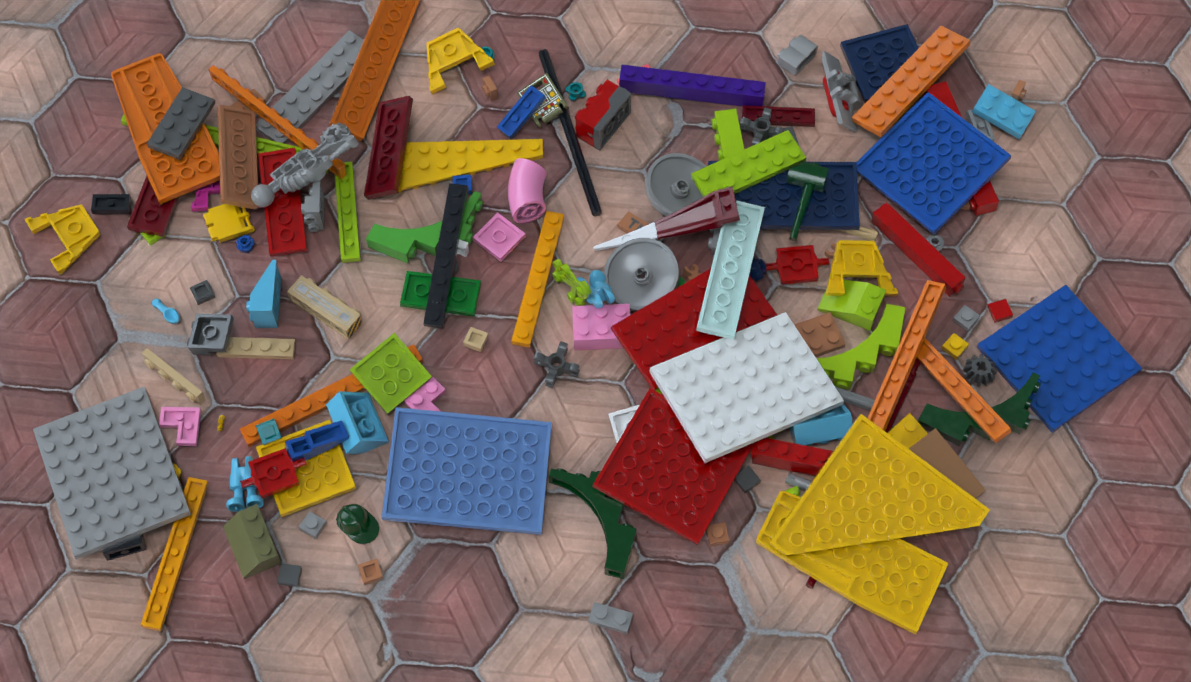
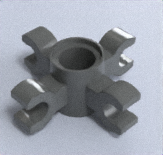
(762, 122)
(555, 371)

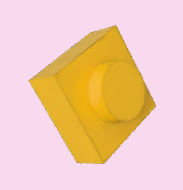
(955, 346)

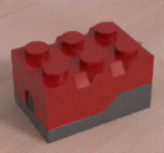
(603, 114)

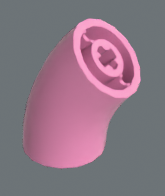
(526, 191)

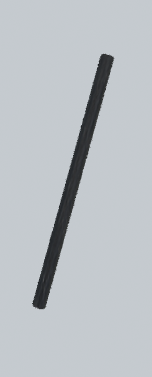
(572, 140)

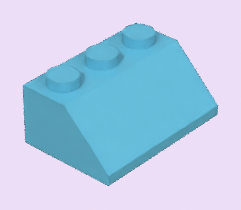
(359, 420)
(823, 427)

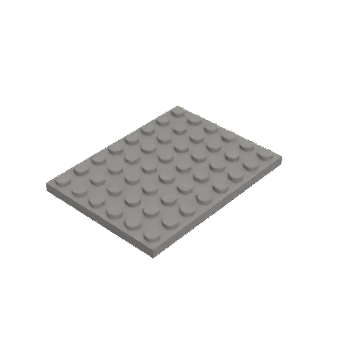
(111, 472)

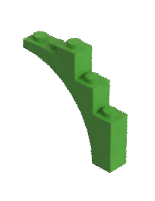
(403, 243)

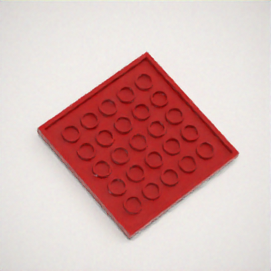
(664, 475)

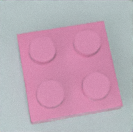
(499, 237)

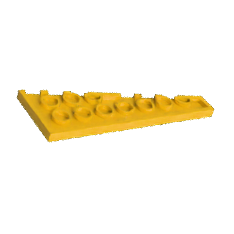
(440, 161)

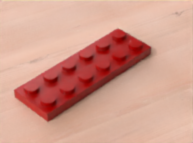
(284, 215)

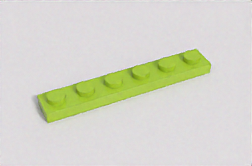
(347, 216)

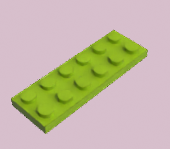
(750, 165)

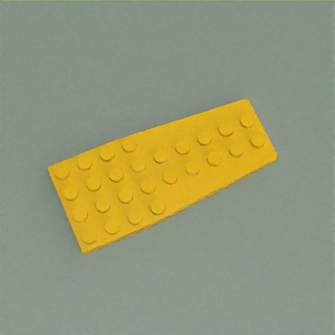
(878, 576)

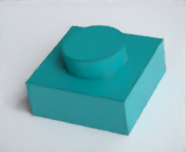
(268, 431)

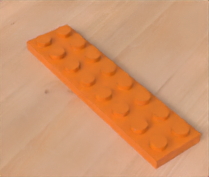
(910, 81)

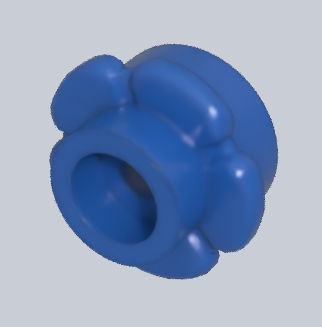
(245, 248)

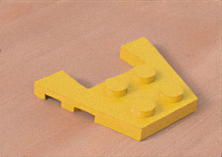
(450, 51)
(74, 230)
(859, 260)

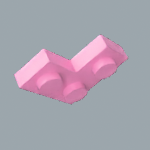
(425, 396)
(186, 420)

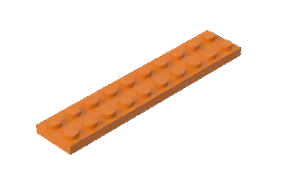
(373, 65)

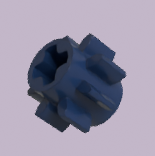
(757, 269)

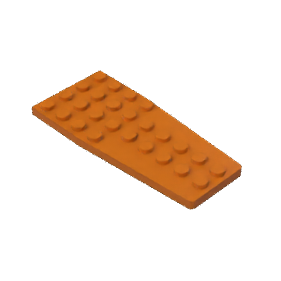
(145, 95)

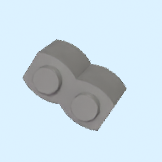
(797, 54)

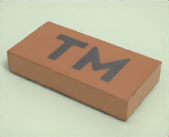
(631, 223)

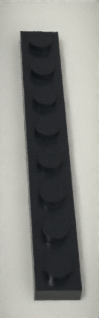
(446, 256)

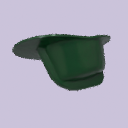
(357, 523)

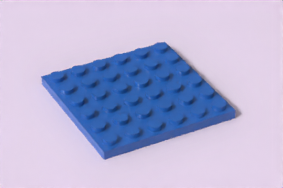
(931, 163)
(1067, 349)

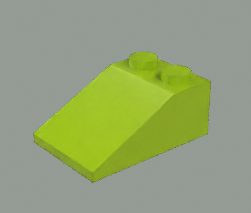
(858, 304)

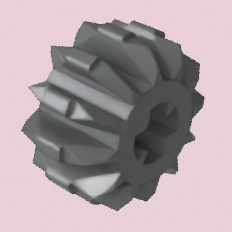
(972, 370)

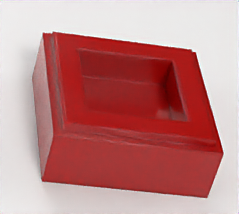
(1000, 310)

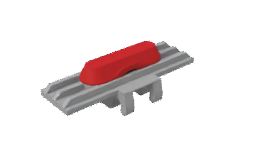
(840, 101)

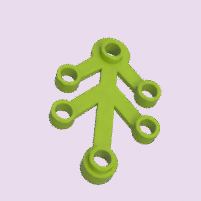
(564, 274)

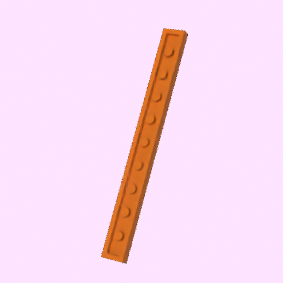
(270, 115)
(906, 354)
(308, 406)

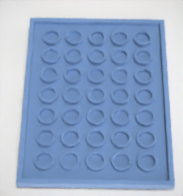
(467, 471)

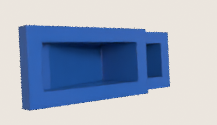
(316, 441)

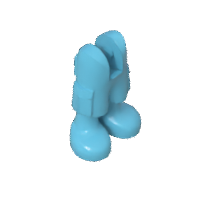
(600, 289)
(238, 474)

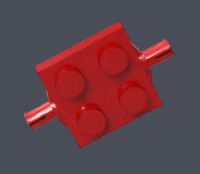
(797, 264)
(273, 473)

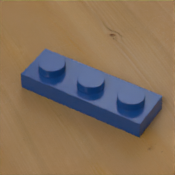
(521, 112)

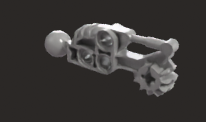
(306, 165)

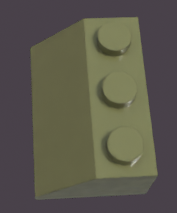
(251, 542)

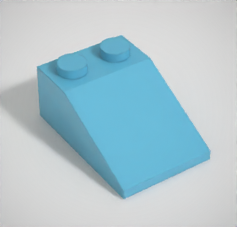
(265, 298)

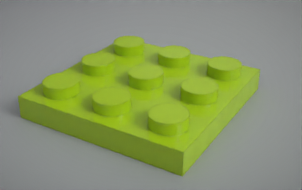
(390, 373)

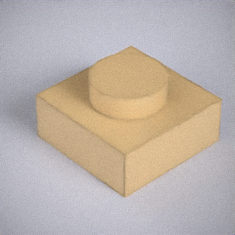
(475, 339)

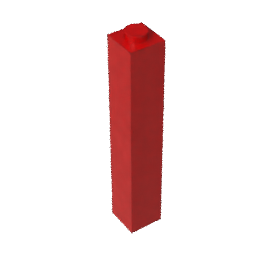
(918, 249)

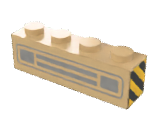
(325, 307)

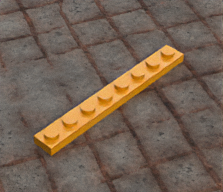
(538, 279)
(174, 557)

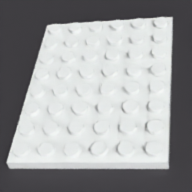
(745, 387)

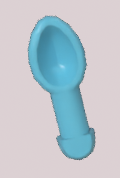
(169, 314)

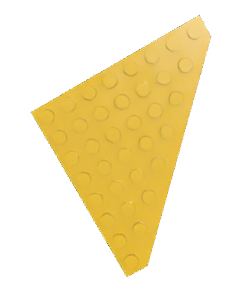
(874, 494)

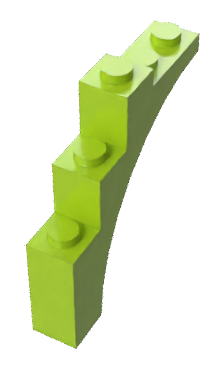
(863, 357)

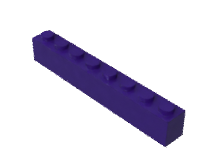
(692, 86)

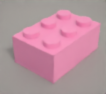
(593, 326)

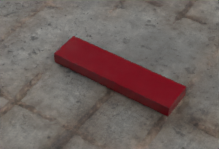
(782, 115)

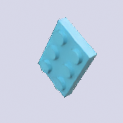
(1003, 111)

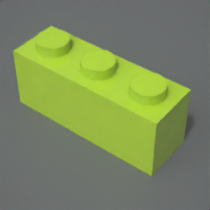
(728, 133)

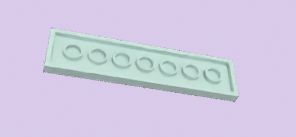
(730, 272)

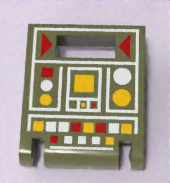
(550, 106)

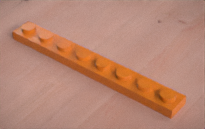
(962, 392)

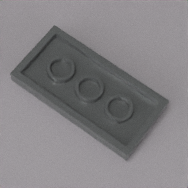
(181, 123)

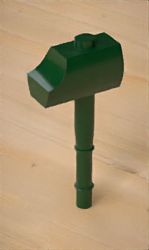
(811, 177)

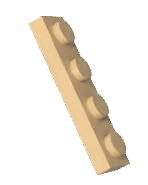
(259, 348)
(178, 381)

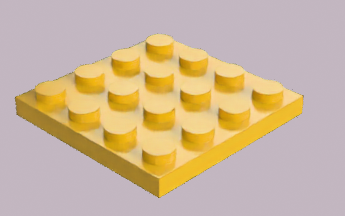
(319, 480)

